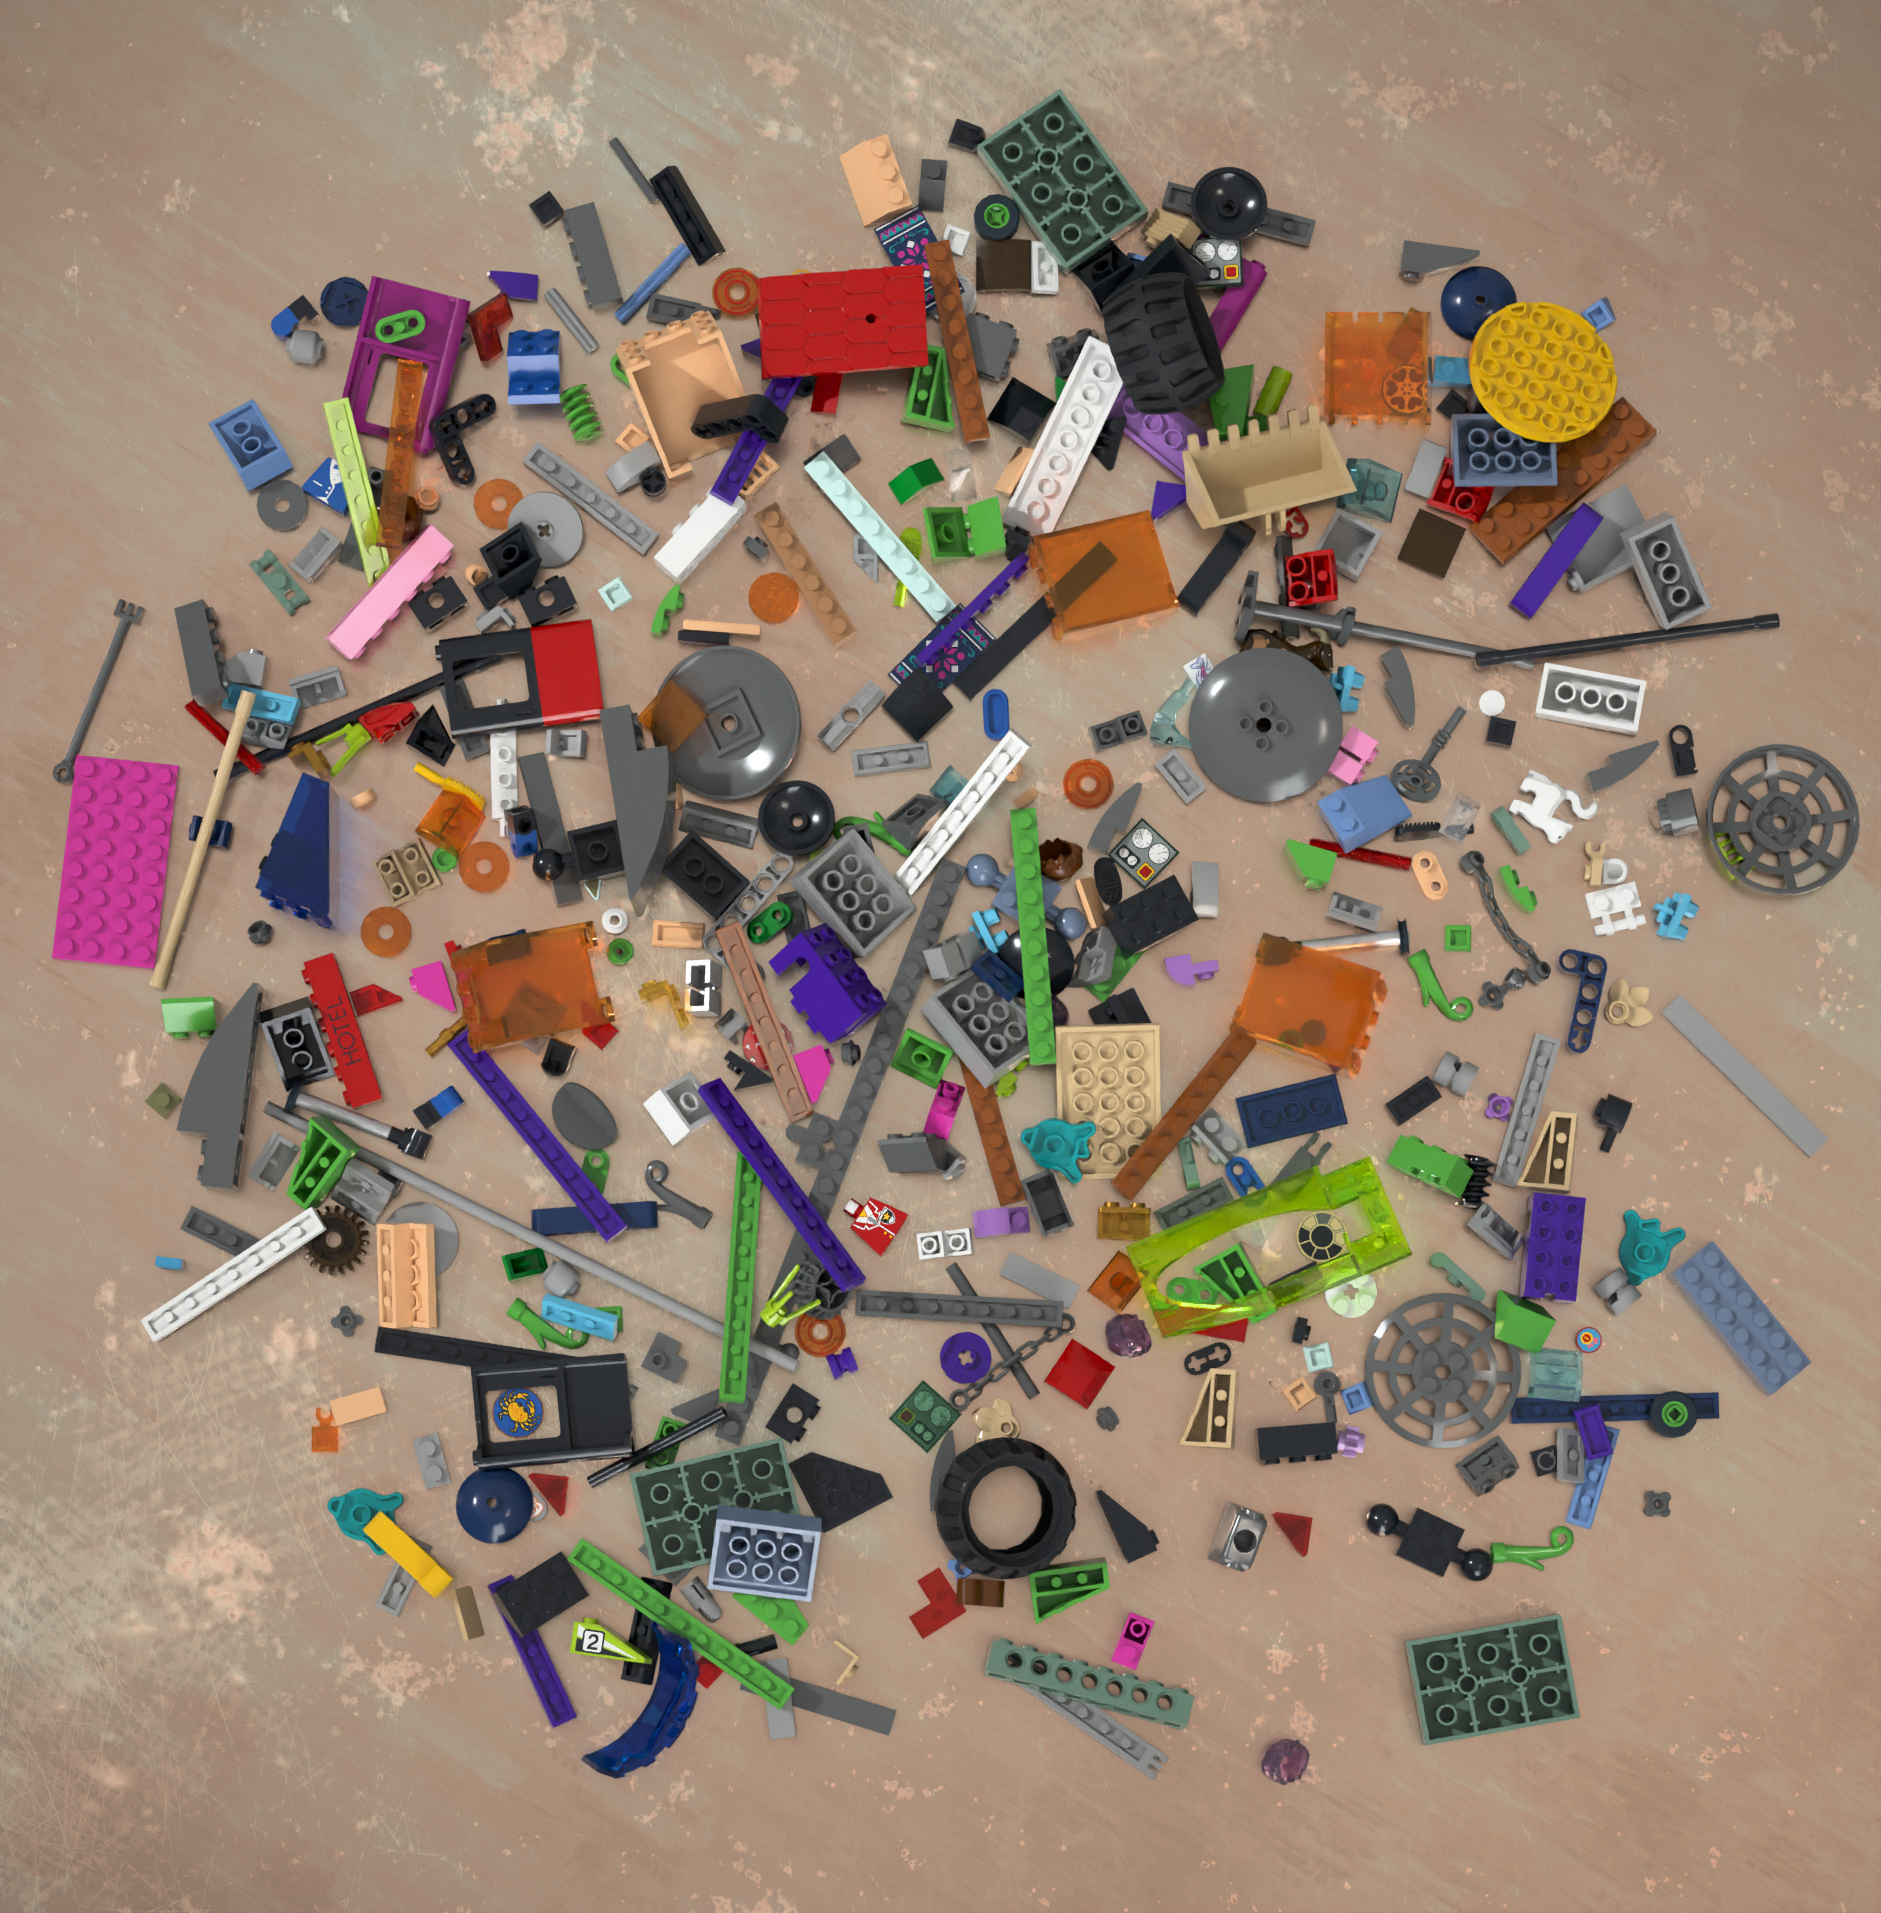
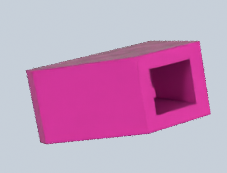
(944, 1109)
(1132, 1641)

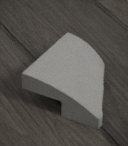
(1095, 958)

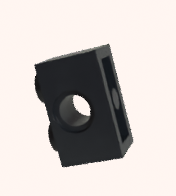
(563, 601)
(453, 603)
(794, 1398)

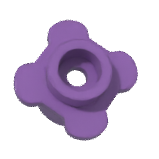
(1505, 1103)

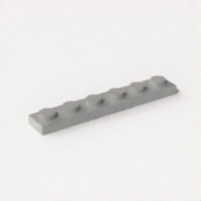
(590, 498)
(1526, 1110)

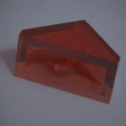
(554, 1489)
(1296, 1529)

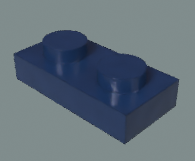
(998, 975)

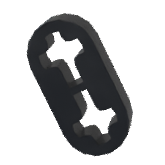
(1205, 1352)

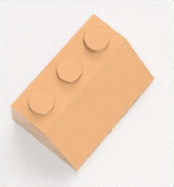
(876, 181)

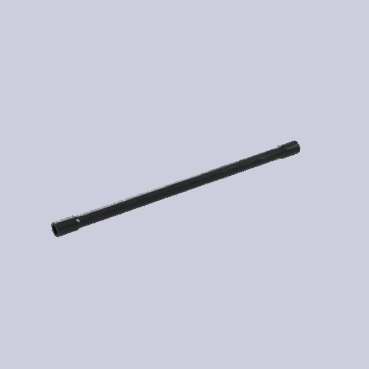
(1756, 623)
(338, 723)

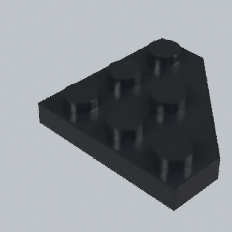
(838, 1489)

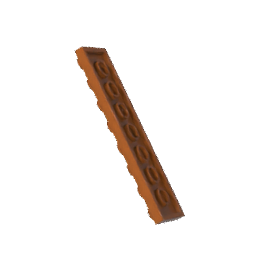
(1580, 468)

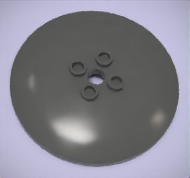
(1302, 716)
(766, 730)

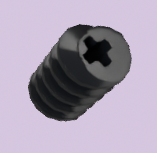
(1474, 1189)

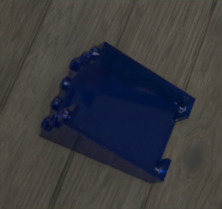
(305, 856)

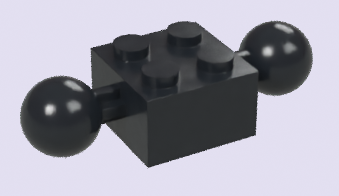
(593, 852)
(1429, 1542)

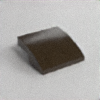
(1003, 265)
(1431, 543)

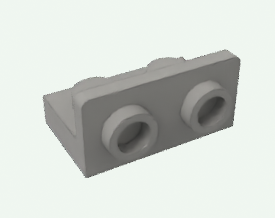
(1217, 1137)

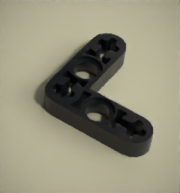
(451, 435)

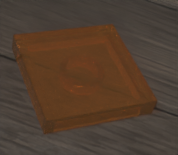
(672, 716)

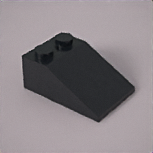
(296, 1042)
(1129, 1532)

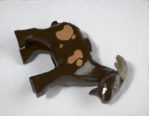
(1318, 651)

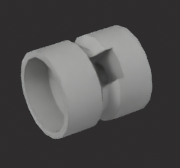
(1455, 1074)
(1617, 1291)

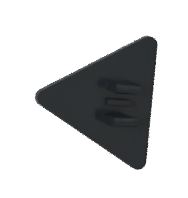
(1109, 441)

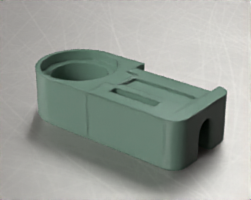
(1510, 830)
(1188, 1163)

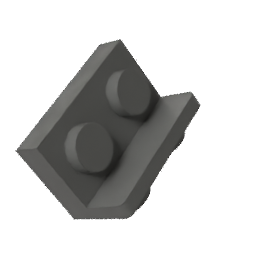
(1067, 350)
(1488, 1466)

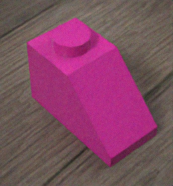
(433, 985)
(814, 1070)

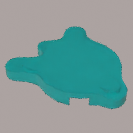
(1058, 1144)
(1645, 1248)
(358, 1508)

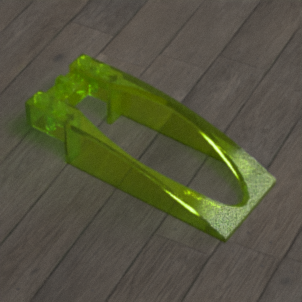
(1297, 1193)

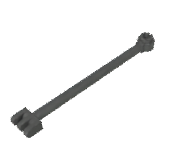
(126, 618)

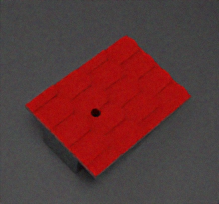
(842, 321)

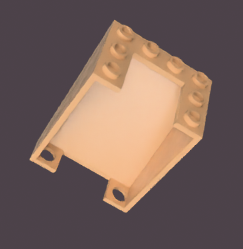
(672, 378)

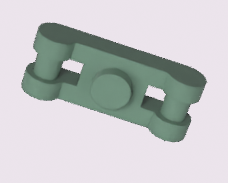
(279, 581)
(1457, 1276)

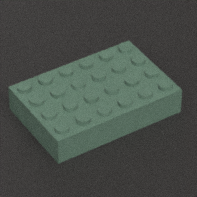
(1062, 181)
(682, 1500)
(1492, 1679)

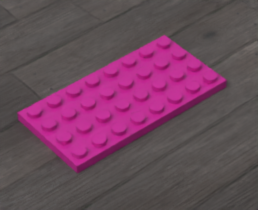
(115, 862)

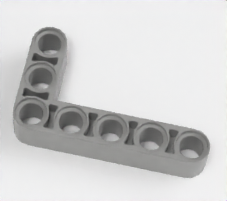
(761, 898)

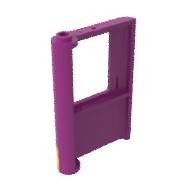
(434, 346)

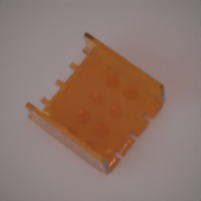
(1378, 365)

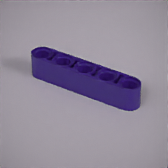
(1556, 560)

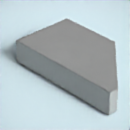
(865, 557)

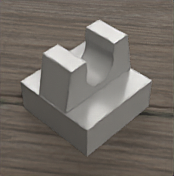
(730, 1024)

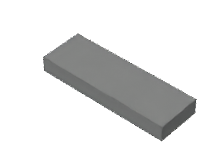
(890, 758)
(1039, 1280)
(398, 1586)
(780, 1722)

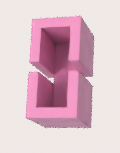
(1358, 746)

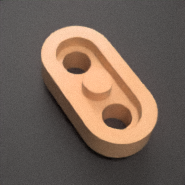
(1429, 875)

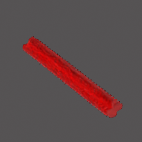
(222, 734)
(1365, 854)

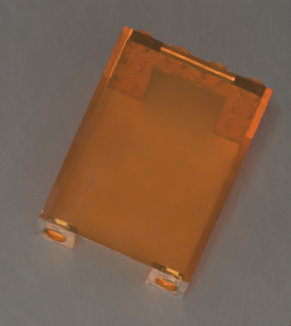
(1103, 576)
(529, 987)
(1310, 1005)

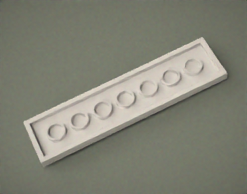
(1066, 441)

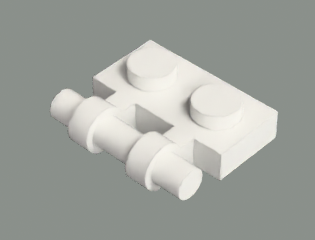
(1613, 901)

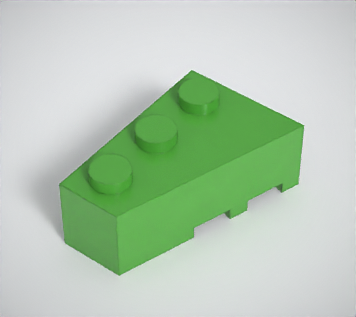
(928, 394)
(1232, 401)
(320, 1163)
(1430, 1165)
(1234, 1276)
(1065, 1585)
(777, 1613)

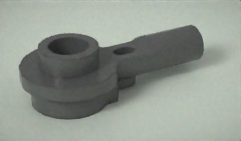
(1327, 1385)

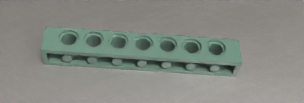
(999, 1668)

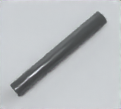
(634, 170)

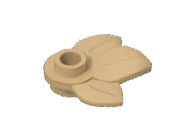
(1630, 1002)
(993, 1419)

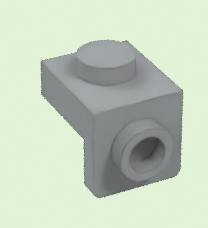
(489, 619)
(566, 743)
(955, 1163)

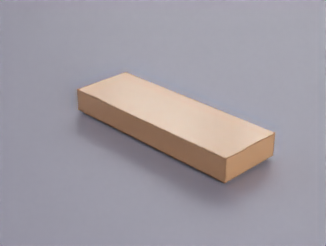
(734, 629)

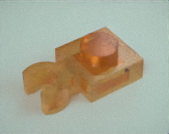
(325, 1437)

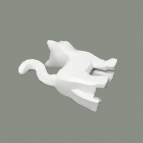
(1545, 804)

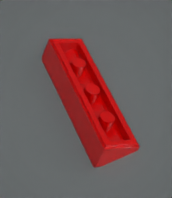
(826, 394)

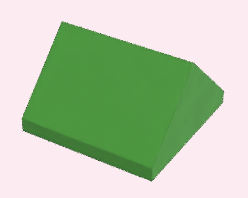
(946, 534)
(922, 1058)
(1521, 1322)

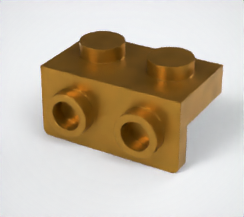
(303, 751)
(1123, 1222)

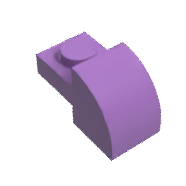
(1183, 971)
(1001, 1221)

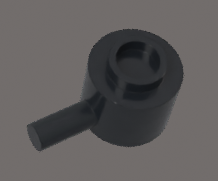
(1612, 1114)

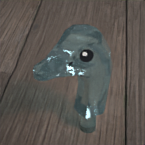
(1163, 727)

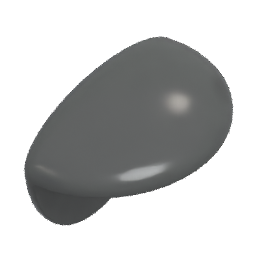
(583, 1117)

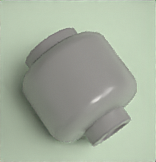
(305, 346)
(561, 1279)

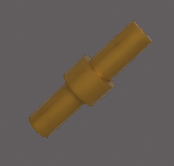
(446, 1037)

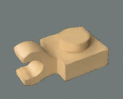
(1594, 871)

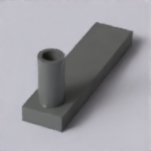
(350, 553)

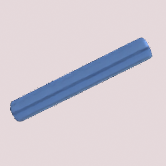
(652, 283)

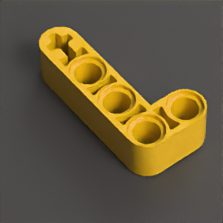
(408, 1554)

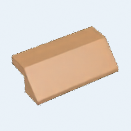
(406, 1275)

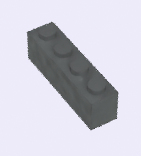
(593, 256)
(202, 652)

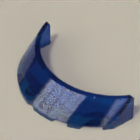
(663, 1715)

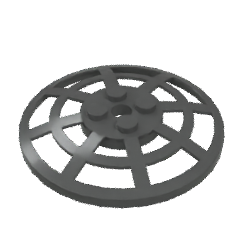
(1792, 810)
(1425, 1364)

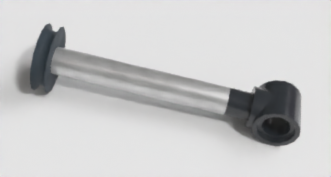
(1361, 941)
(409, 1141)

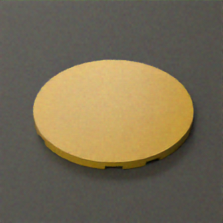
(1542, 371)

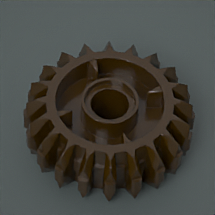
(350, 1241)

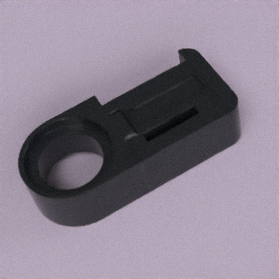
(1682, 754)

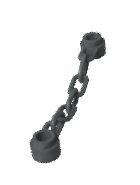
(1537, 971)
(1005, 1365)

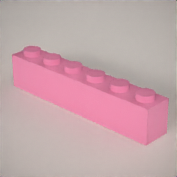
(389, 592)

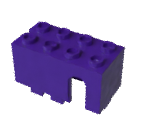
(834, 989)
(1552, 1248)

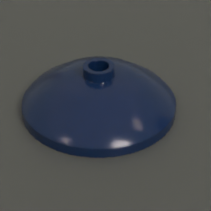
(1459, 296)
(507, 1517)

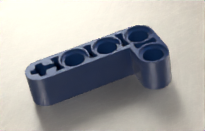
(1581, 1003)

